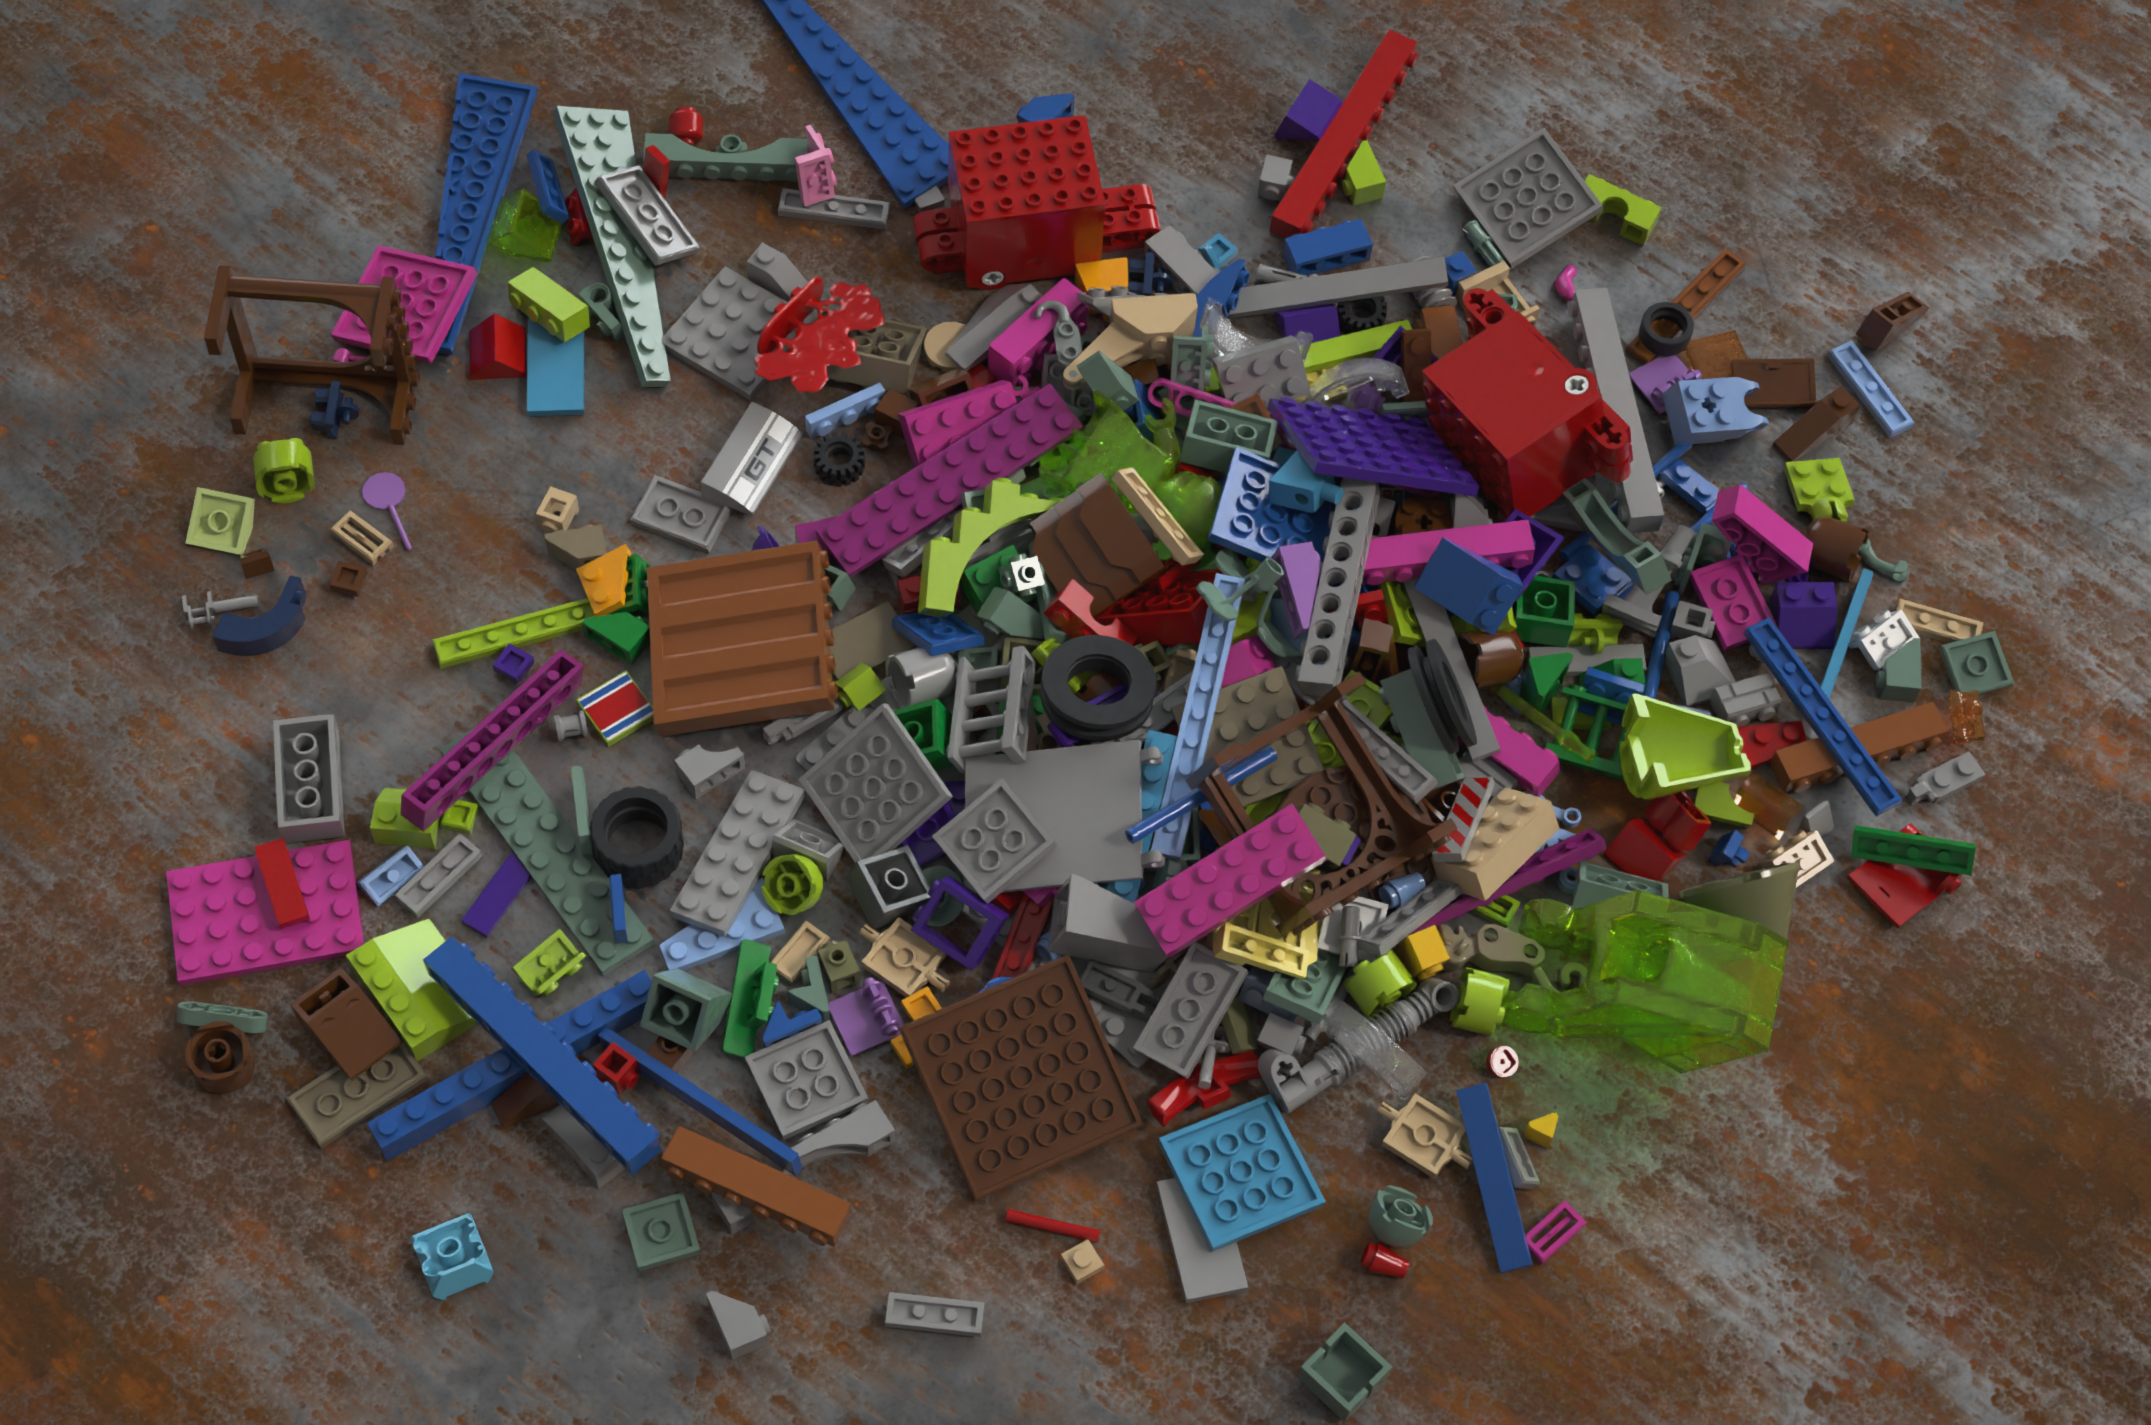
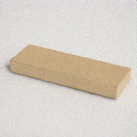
(1938, 623)

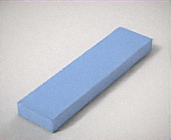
(1870, 389)

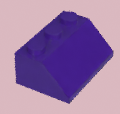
(1545, 544)

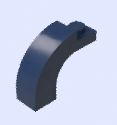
(266, 632)

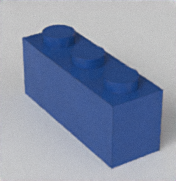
(1328, 248)

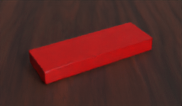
(282, 883)

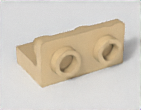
(1802, 847)

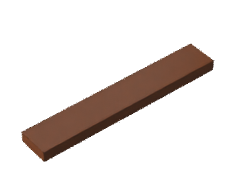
(1693, 299)

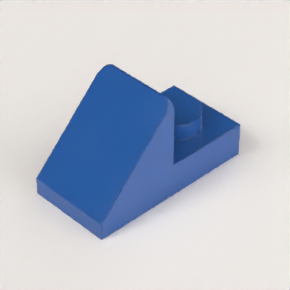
(782, 1028)

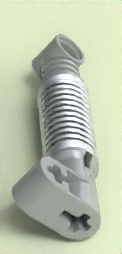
(1333, 1064)

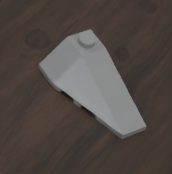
(989, 322)

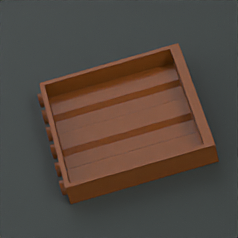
(741, 638)

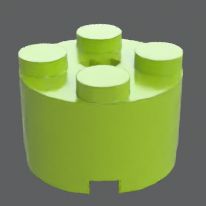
(283, 470)
(1379, 983)
(1479, 1001)

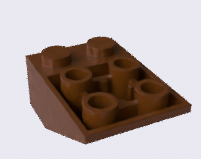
(345, 1024)

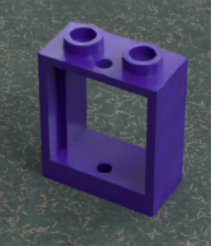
(994, 924)

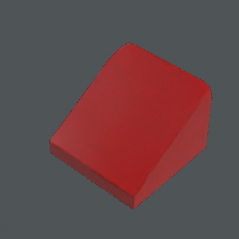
(1008, 901)

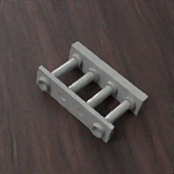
(1014, 719)

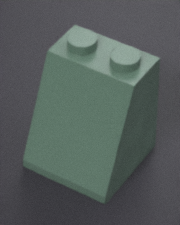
(684, 1008)

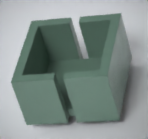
(1346, 1373)

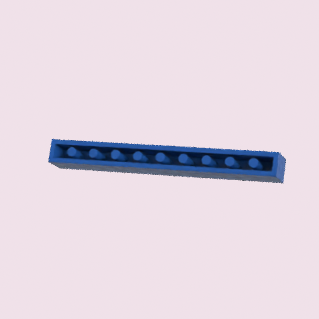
(543, 1055)
(490, 1077)

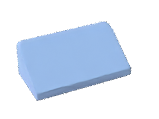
(390, 875)

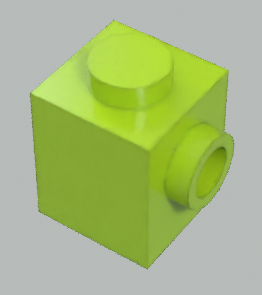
(859, 687)

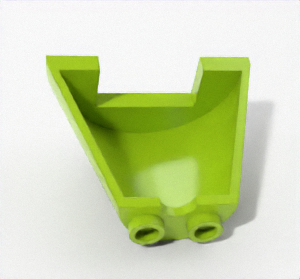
(1677, 749)

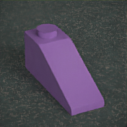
(1298, 583)

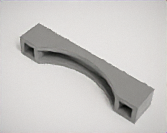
(857, 1134)

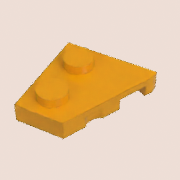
(606, 580)

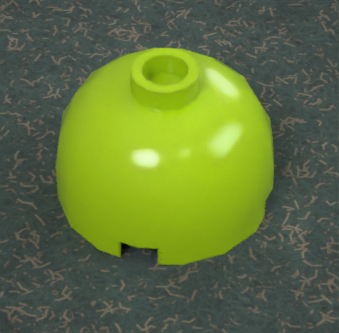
(792, 884)

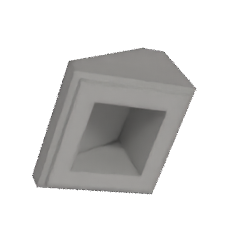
(1818, 819)

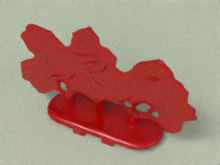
(816, 343)

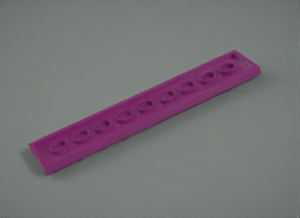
(935, 486)

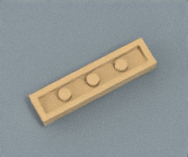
(1157, 516)

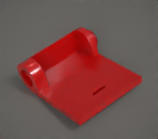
(1901, 889)

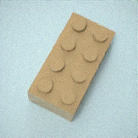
(1506, 837)

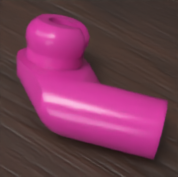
(1564, 283)

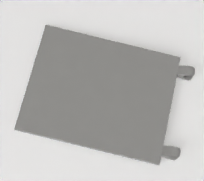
(1083, 802)

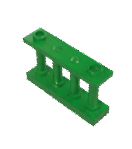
(1575, 695)

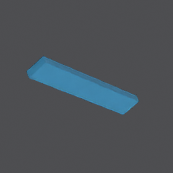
(1846, 631)

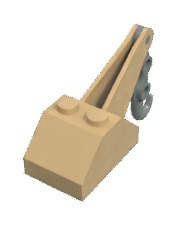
(1136, 332)

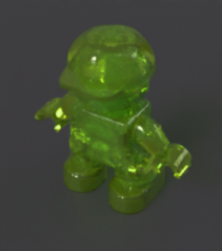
(1117, 444)

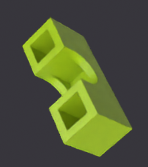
(1637, 214)

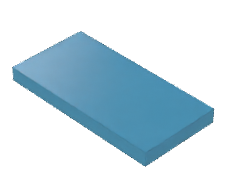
(554, 373)

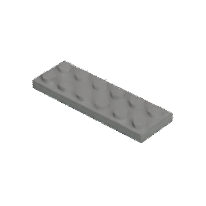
(737, 853)

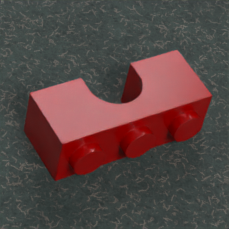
(1072, 615)

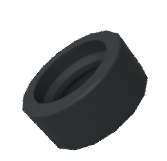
(1671, 312)

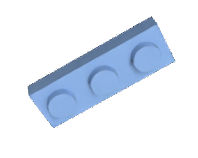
(844, 411)

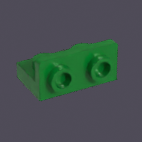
(636, 586)

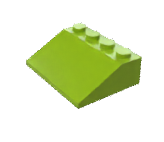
(404, 992)

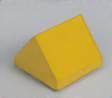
(1542, 1130)

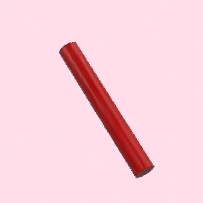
(1052, 1225)

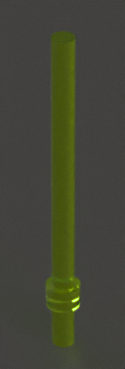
(1566, 739)

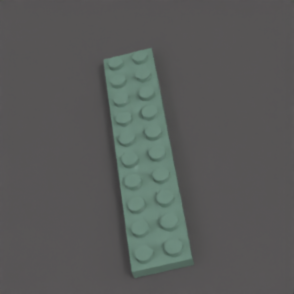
(554, 860)

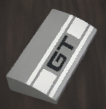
(750, 460)

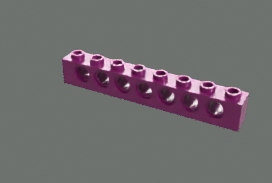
(491, 740)

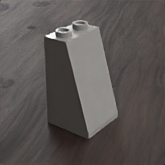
(1101, 927)

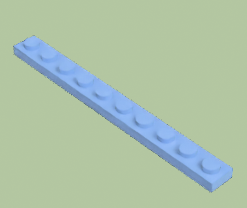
(1197, 717)

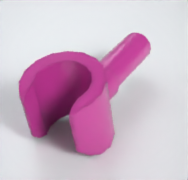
(344, 355)

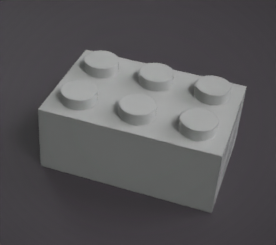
(1268, 368)

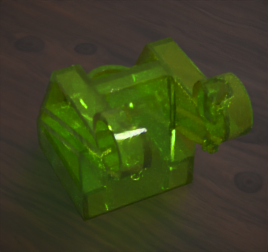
(1659, 976)

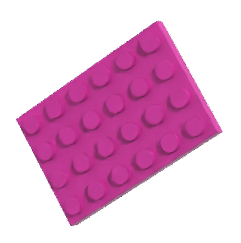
(229, 924)

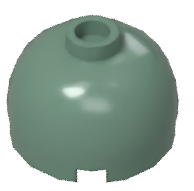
(1398, 1218)

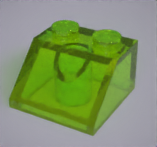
(523, 229)

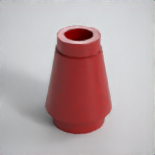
(1383, 1261)

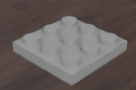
(994, 840)
(806, 1080)

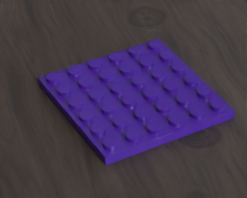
(1371, 446)

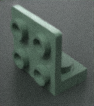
(1189, 360)
(1705, 549)

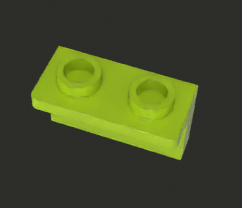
(548, 963)

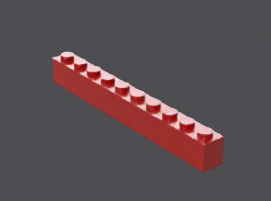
(1344, 135)

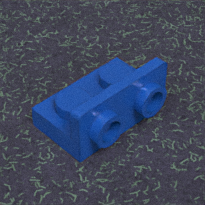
(1608, 687)

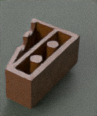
(1373, 652)

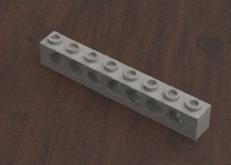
(1320, 679)

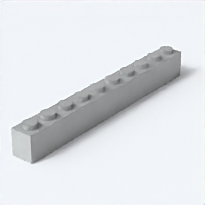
(1604, 357)

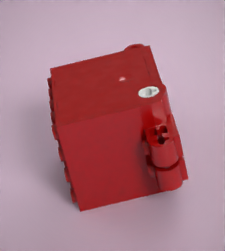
(1029, 206)
(1521, 411)

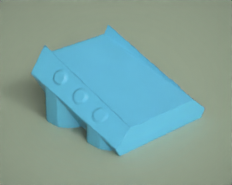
(452, 1256)

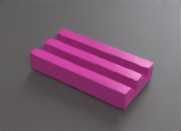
(1535, 1248)

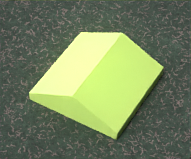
(221, 521)

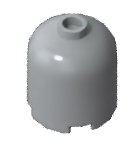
(920, 676)

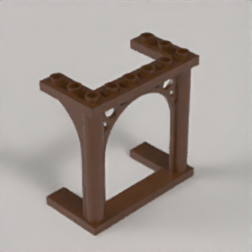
(374, 304)
(1410, 833)

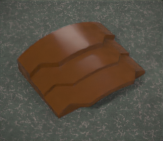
(1095, 544)

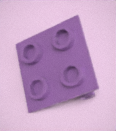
(1660, 375)
(866, 1017)

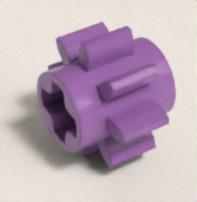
(1367, 397)

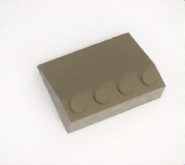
(886, 353)

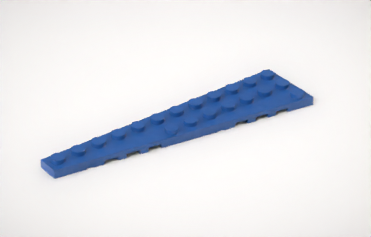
(888, 128)
(482, 155)

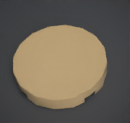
(938, 342)

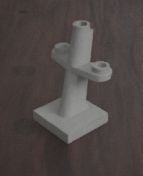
(1636, 608)

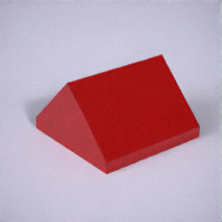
(497, 349)
(1643, 851)

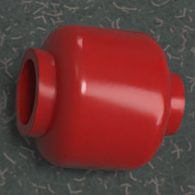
(686, 125)

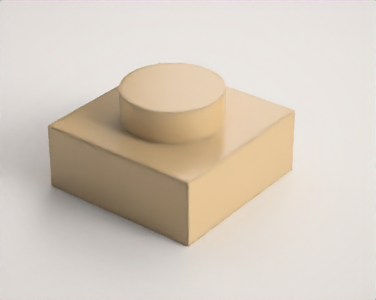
(1082, 1261)

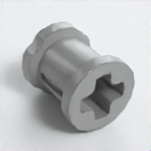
(571, 726)

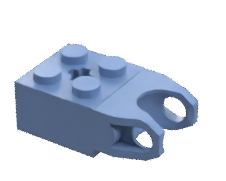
(1711, 410)

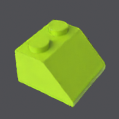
(393, 829)

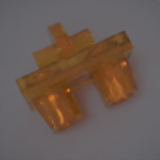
(1966, 716)

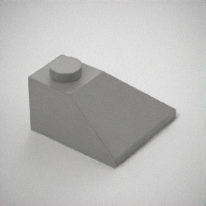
(1696, 668)

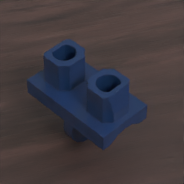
(1144, 269)
(336, 410)

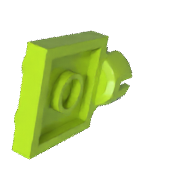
(1820, 487)

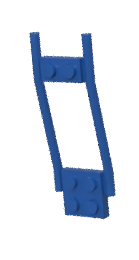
(1597, 575)

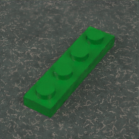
(1913, 850)

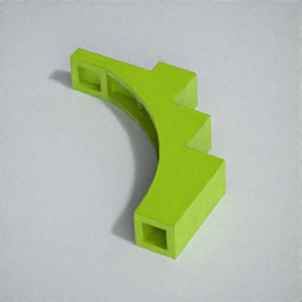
(946, 560)

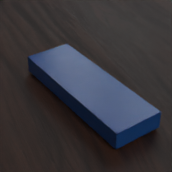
(547, 186)

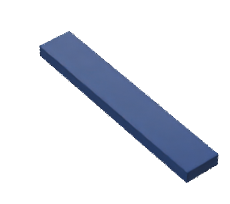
(1494, 1178)

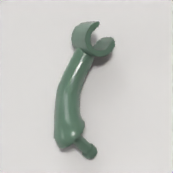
(1897, 572)

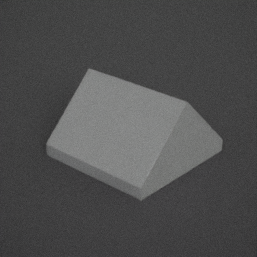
(809, 842)

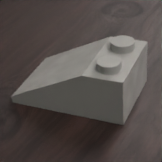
(583, 1147)

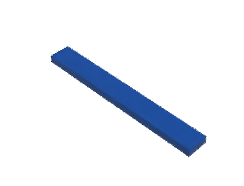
(1822, 717)
(707, 1105)

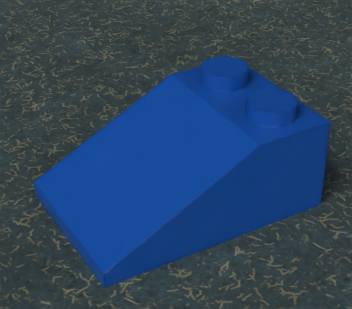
(1469, 585)

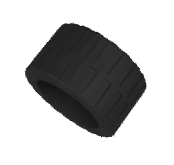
(629, 806)

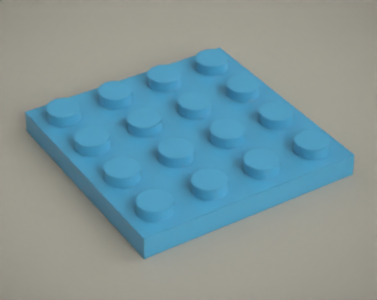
(1241, 1172)

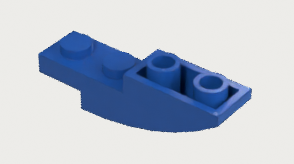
(1224, 289)

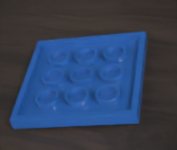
(1252, 524)

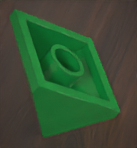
(1544, 678)

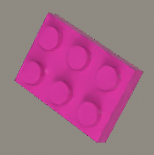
(1733, 597)

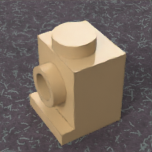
(556, 510)

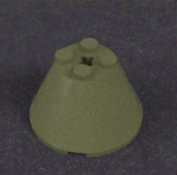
(1756, 896)

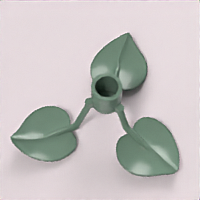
(1260, 580)

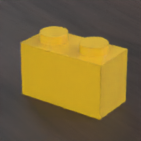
(1422, 953)

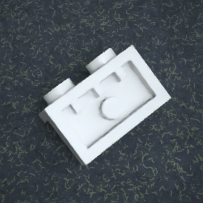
(1883, 637)

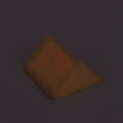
(1771, 806)

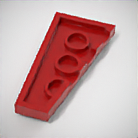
(1764, 739)

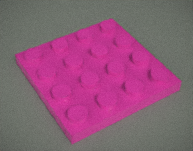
(430, 293)

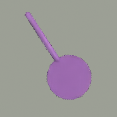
(385, 492)

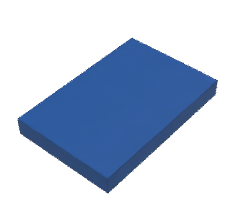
(936, 633)

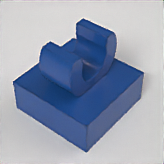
(1729, 850)

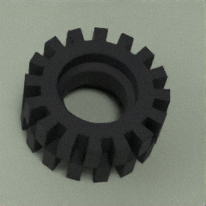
(1355, 324)
(836, 445)

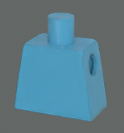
(1301, 488)

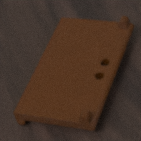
(1783, 385)

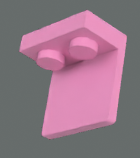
(814, 170)

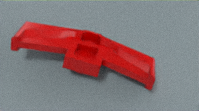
(1184, 1091)

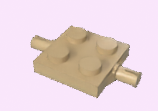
(903, 958)
(1424, 1135)

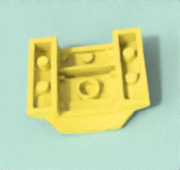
(1256, 941)

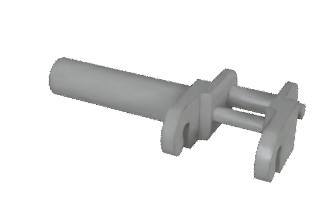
(216, 607)
(1209, 1057)

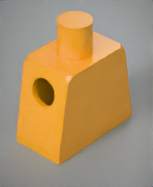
(1101, 275)

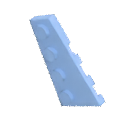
(697, 946)

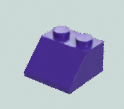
(1805, 613)

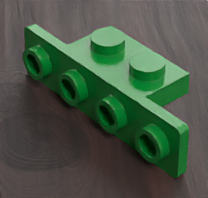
(751, 998)

